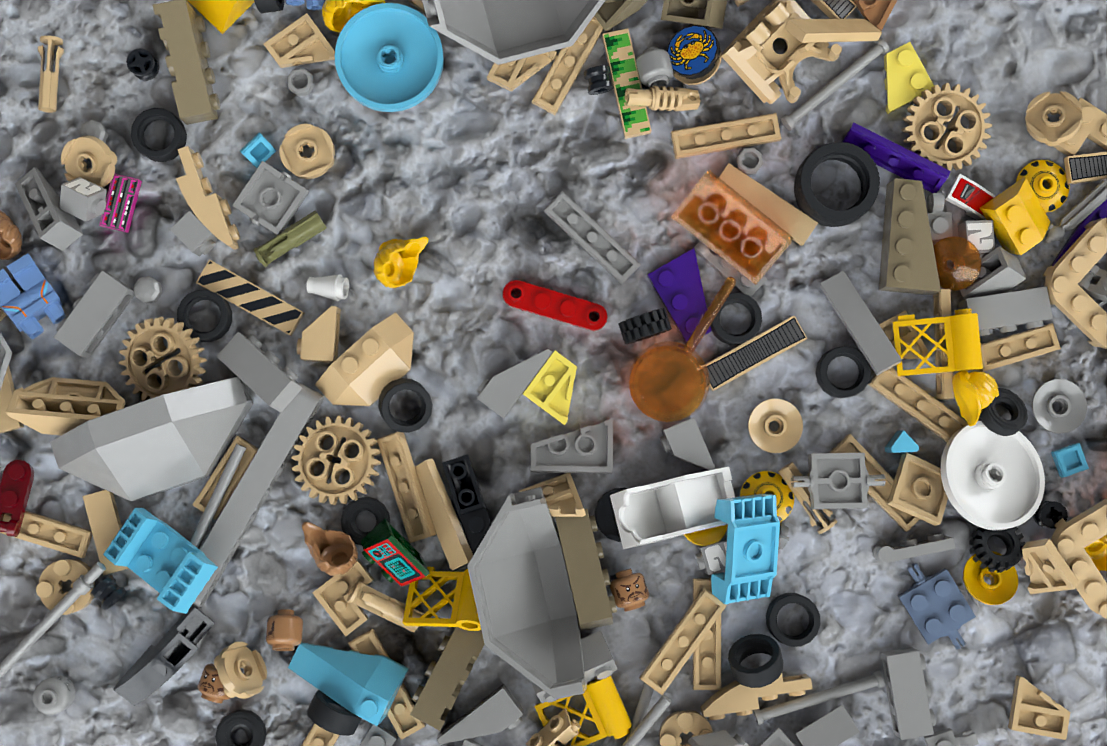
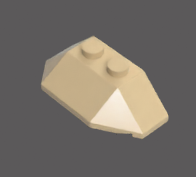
(369, 364)
(62, 404)

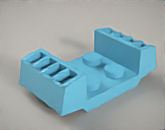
(750, 547)
(161, 559)

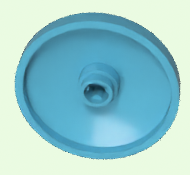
(389, 57)

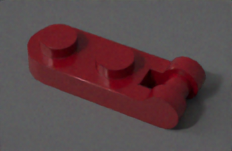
(14, 495)

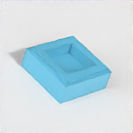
(1069, 460)

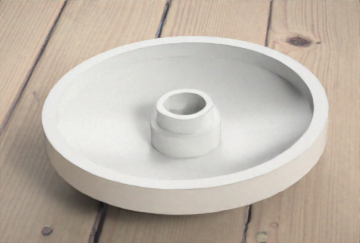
(992, 477)

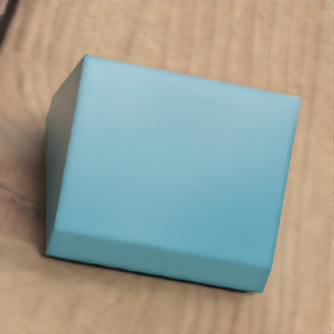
(258, 150)
(901, 443)

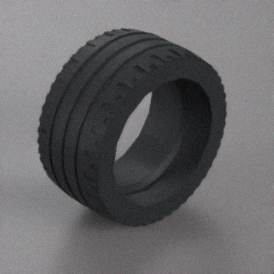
(858, 161)

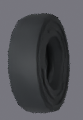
(1016, 409)
(351, 511)
(242, 717)

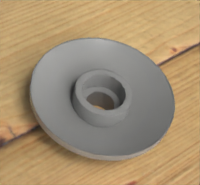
(1071, 406)

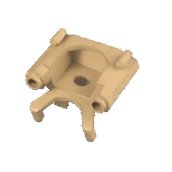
(756, 62)

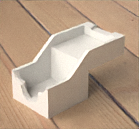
(670, 507)

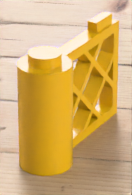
(961, 339)
(464, 608)
(606, 712)

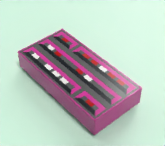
(120, 203)

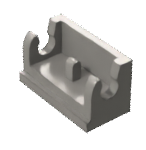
(828, 730)

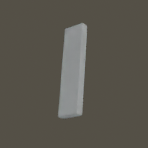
(592, 237)
(860, 323)

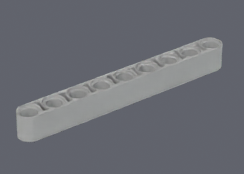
(257, 484)

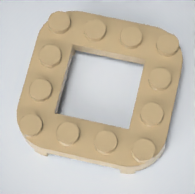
(1066, 274)
(1071, 539)

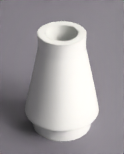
(331, 287)

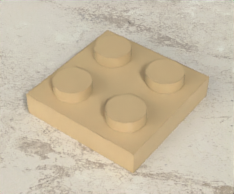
(919, 490)

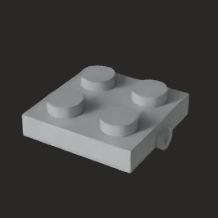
(270, 198)

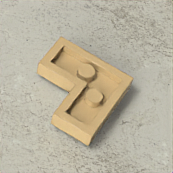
(1093, 127)
(334, 597)

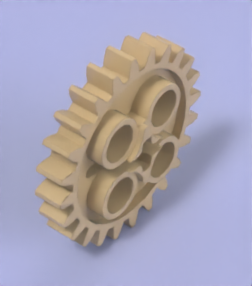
(926, 115)
(149, 338)
(313, 452)

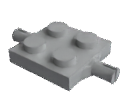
(837, 480)

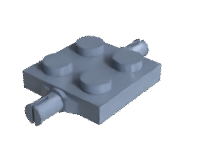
(936, 606)

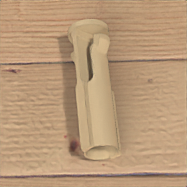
(48, 79)
(803, 494)
(380, 604)

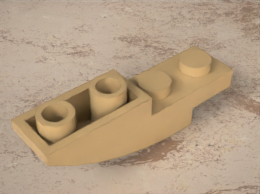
(209, 209)
(744, 699)

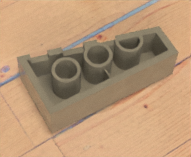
(188, 61)
(907, 243)
(585, 572)
(447, 676)

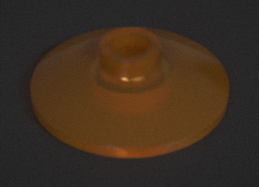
(965, 259)

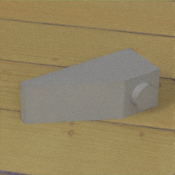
(43, 208)
(508, 386)
(489, 716)

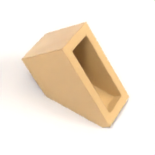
(321, 338)

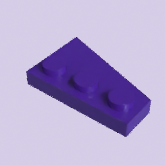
(681, 292)

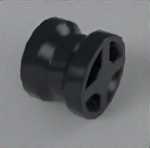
(138, 59)
(598, 80)
(1044, 514)
(108, 592)

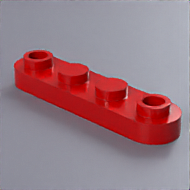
(555, 305)

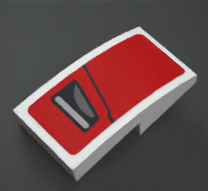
(969, 196)

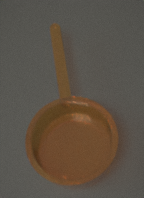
(671, 377)

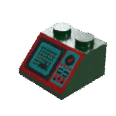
(393, 554)

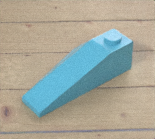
(352, 679)

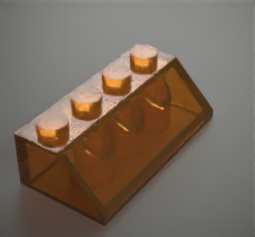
(732, 227)

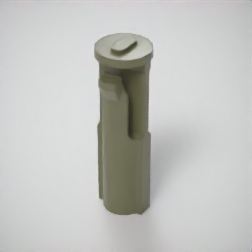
(290, 238)

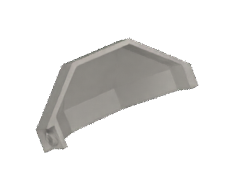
(511, 28)
(156, 440)
(528, 596)

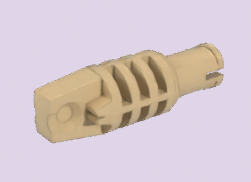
(663, 98)

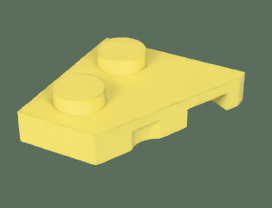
(904, 77)
(553, 387)

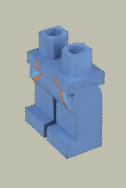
(34, 302)

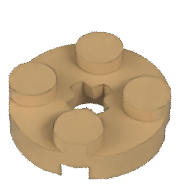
(1053, 132)
(315, 138)
(97, 151)
(50, 583)
(234, 681)
(683, 722)

